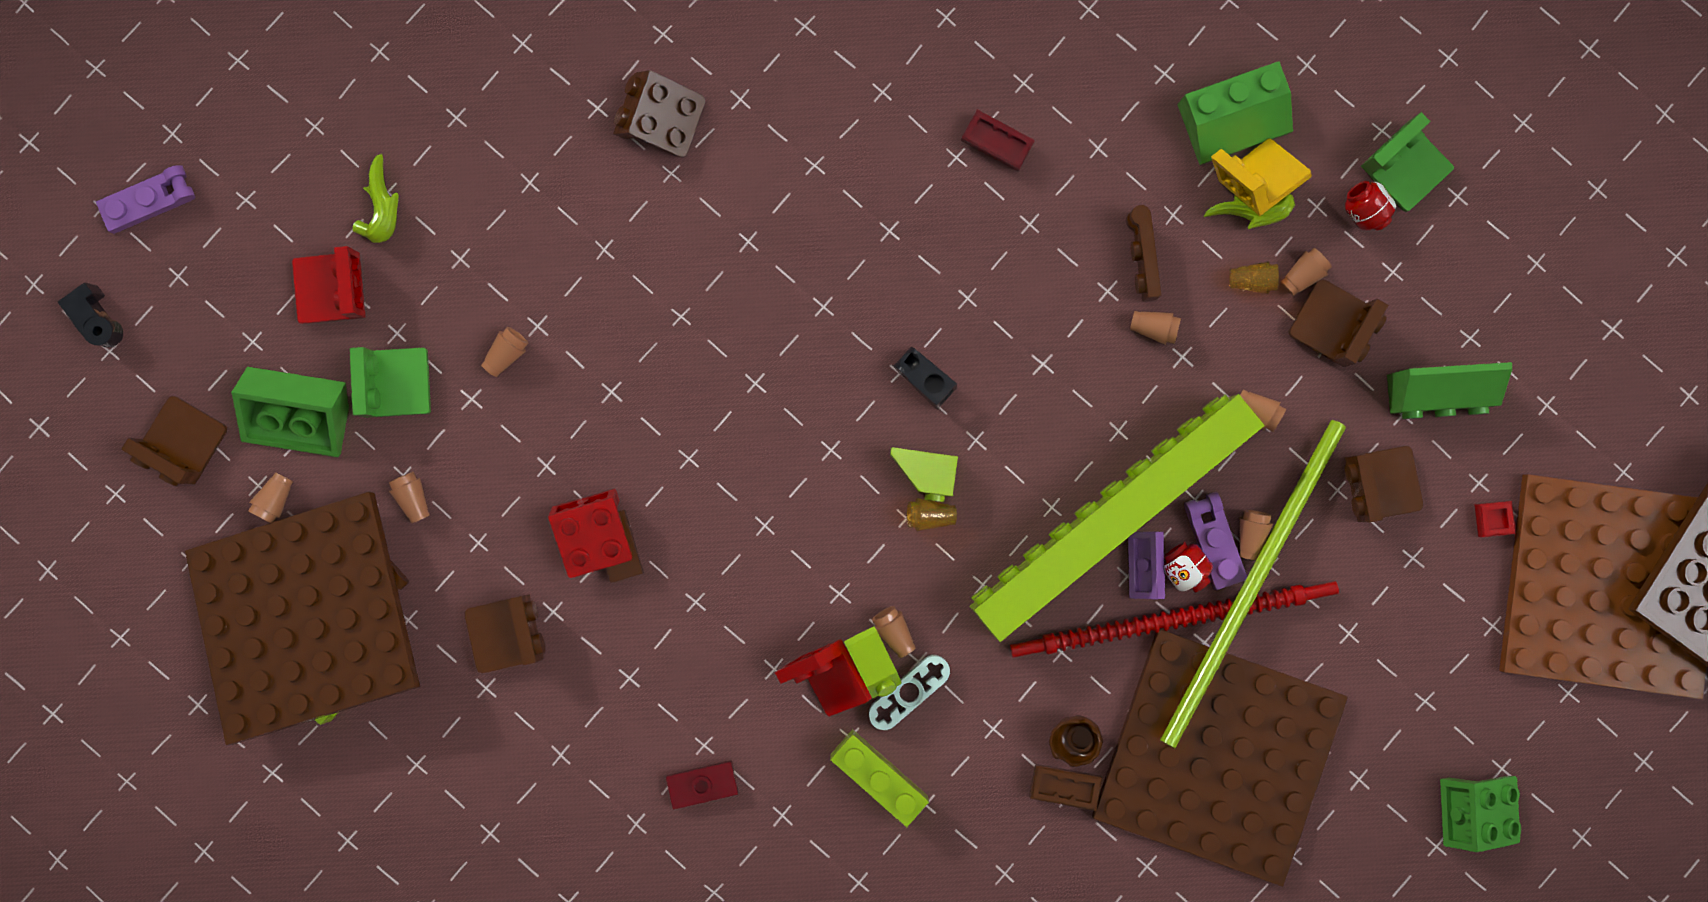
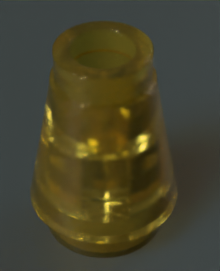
(1256, 277)
(929, 514)

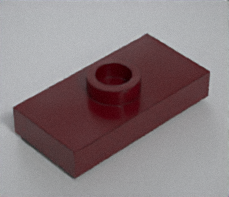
(997, 140)
(702, 784)

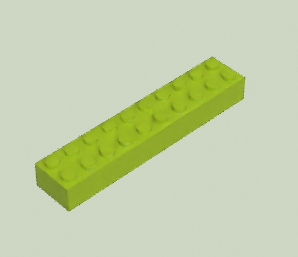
(1116, 516)

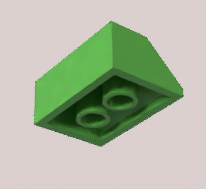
(1238, 112)
(1448, 389)
(291, 411)

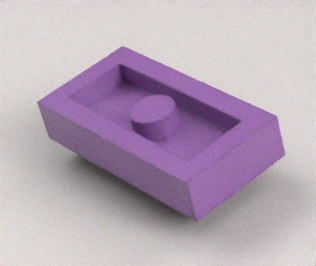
(1146, 565)

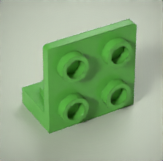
(1408, 164)
(390, 382)
(1480, 813)

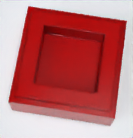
(1495, 519)

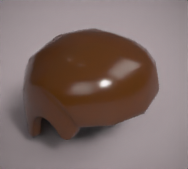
(1076, 740)

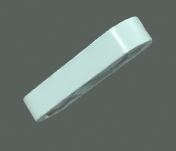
(897, 716)

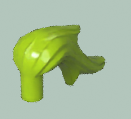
(385, 207)
(1239, 208)

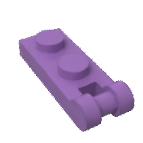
(145, 200)
(1216, 541)

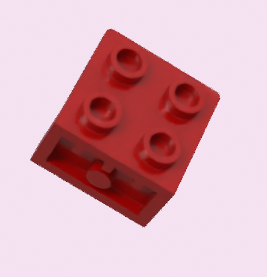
(329, 286)
(590, 533)
(831, 677)

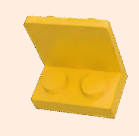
(1261, 176)

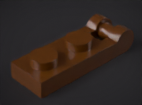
(1144, 252)

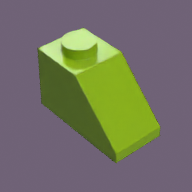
(927, 472)
(873, 663)

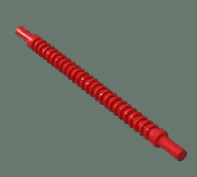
(1050, 643)

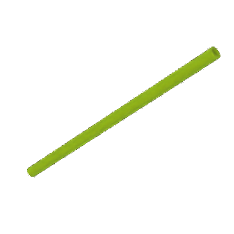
(1252, 584)

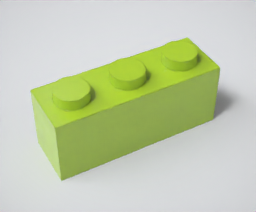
(879, 778)

